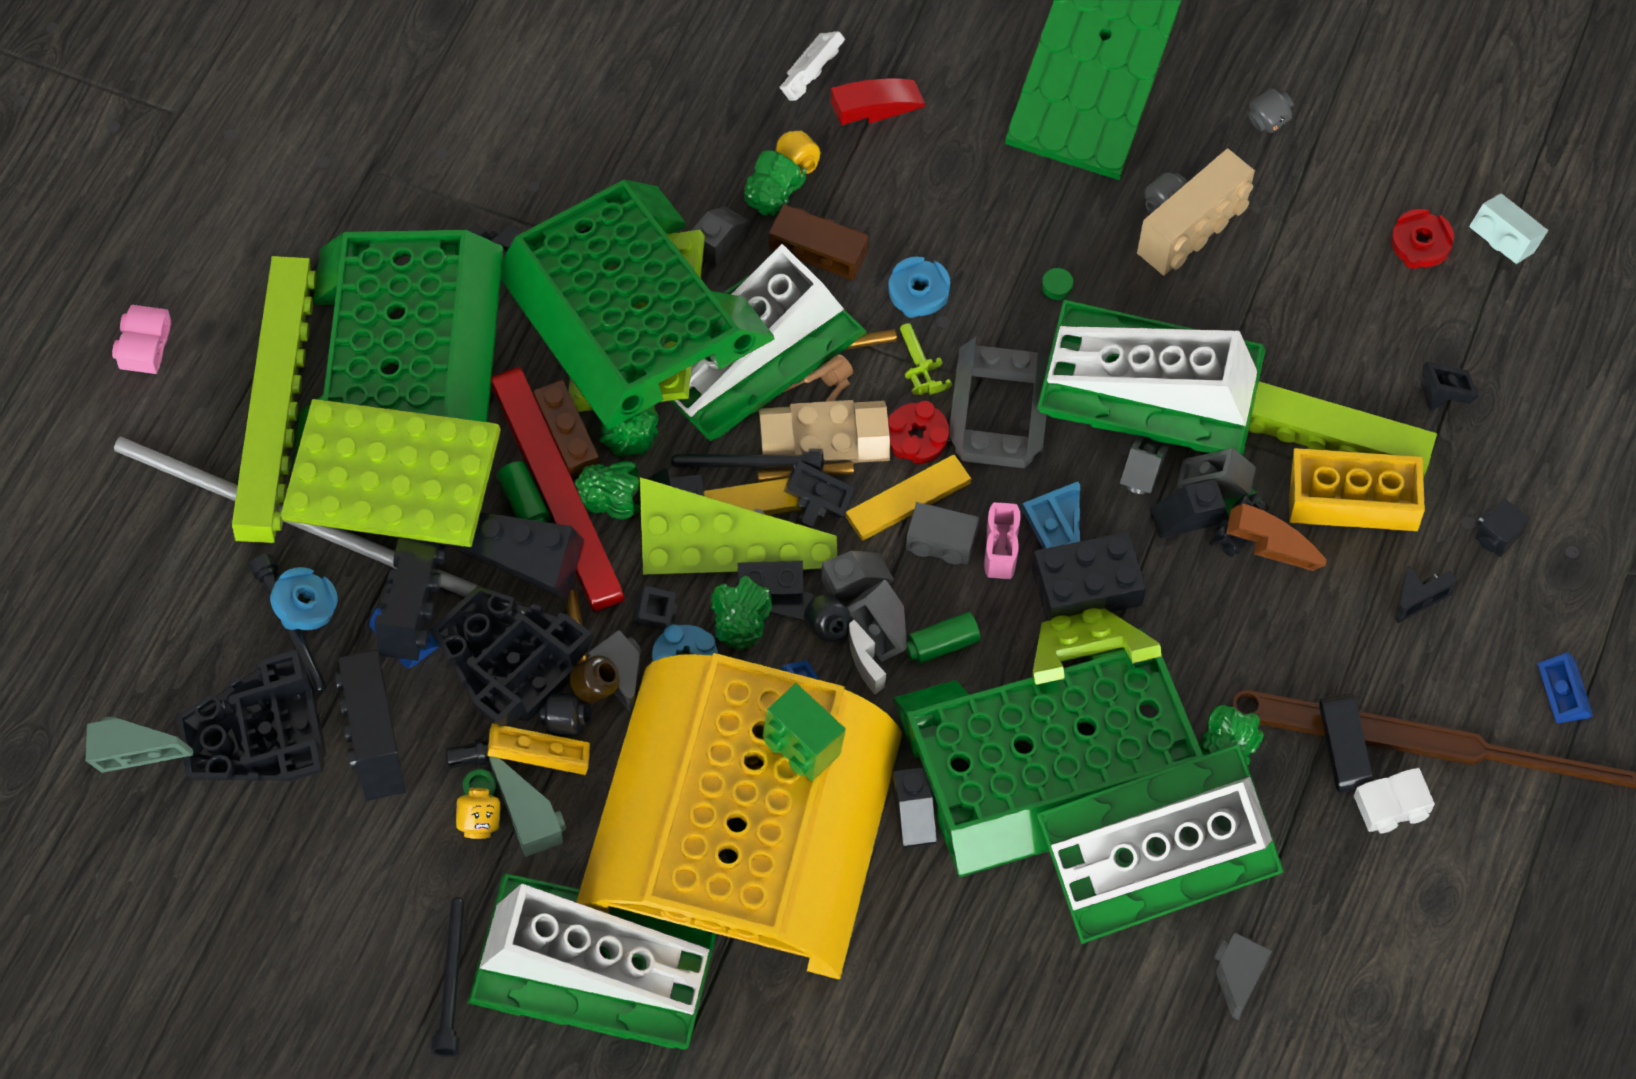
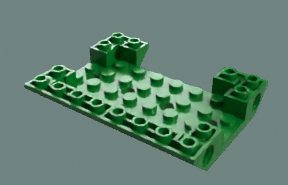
(590, 312)
(439, 342)
(994, 804)

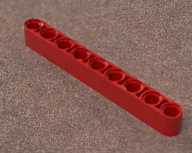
(556, 485)

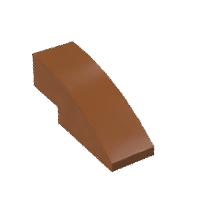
(1274, 538)

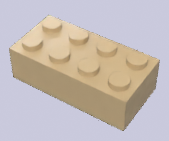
(1196, 212)

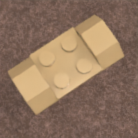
(841, 428)

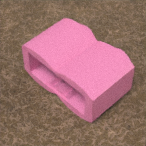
(142, 339)
(1002, 540)

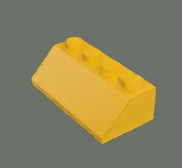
(1356, 489)

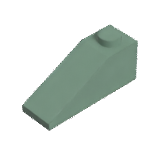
(123, 744)
(529, 810)

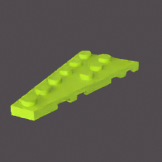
(707, 535)

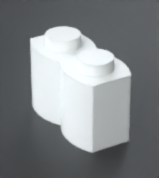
(1394, 801)

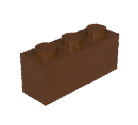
(819, 241)
(566, 428)

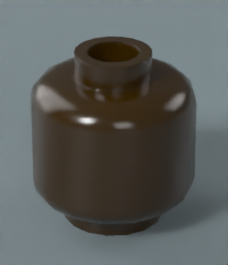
(594, 679)

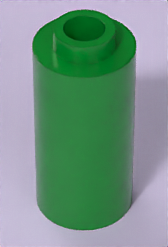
(522, 492)
(942, 638)

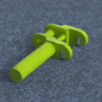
(922, 365)

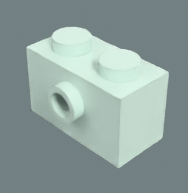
(1508, 228)

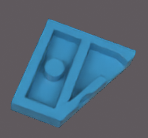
(1055, 516)

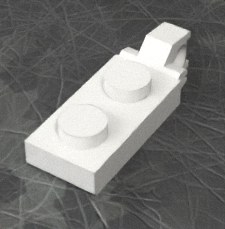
(810, 64)

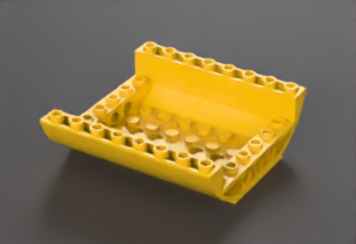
(687, 777)

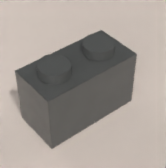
(941, 534)

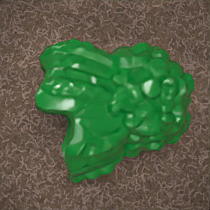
(773, 182)
(632, 435)
(610, 489)
(740, 613)
(1230, 727)

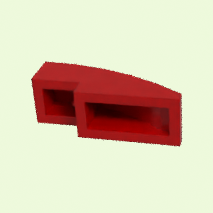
(875, 99)

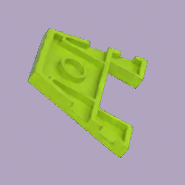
(1086, 635)

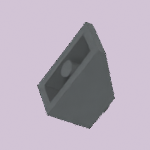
(721, 231)
(1144, 465)
(1227, 466)
(853, 573)
(882, 618)
(626, 656)
(1240, 970)

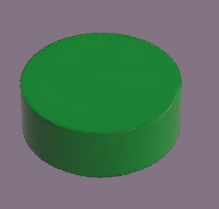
(1057, 284)
(480, 779)

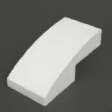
(862, 651)

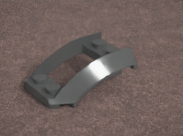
(1004, 365)

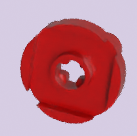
(1419, 254)
(921, 416)

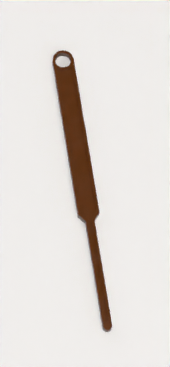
(1424, 739)

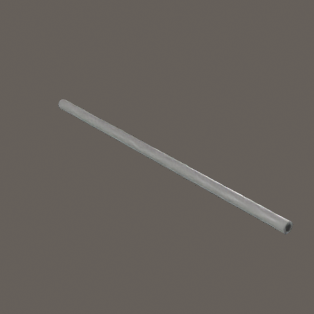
(229, 490)

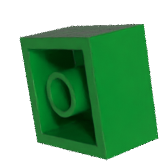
(803, 732)

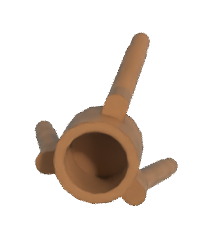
(832, 373)

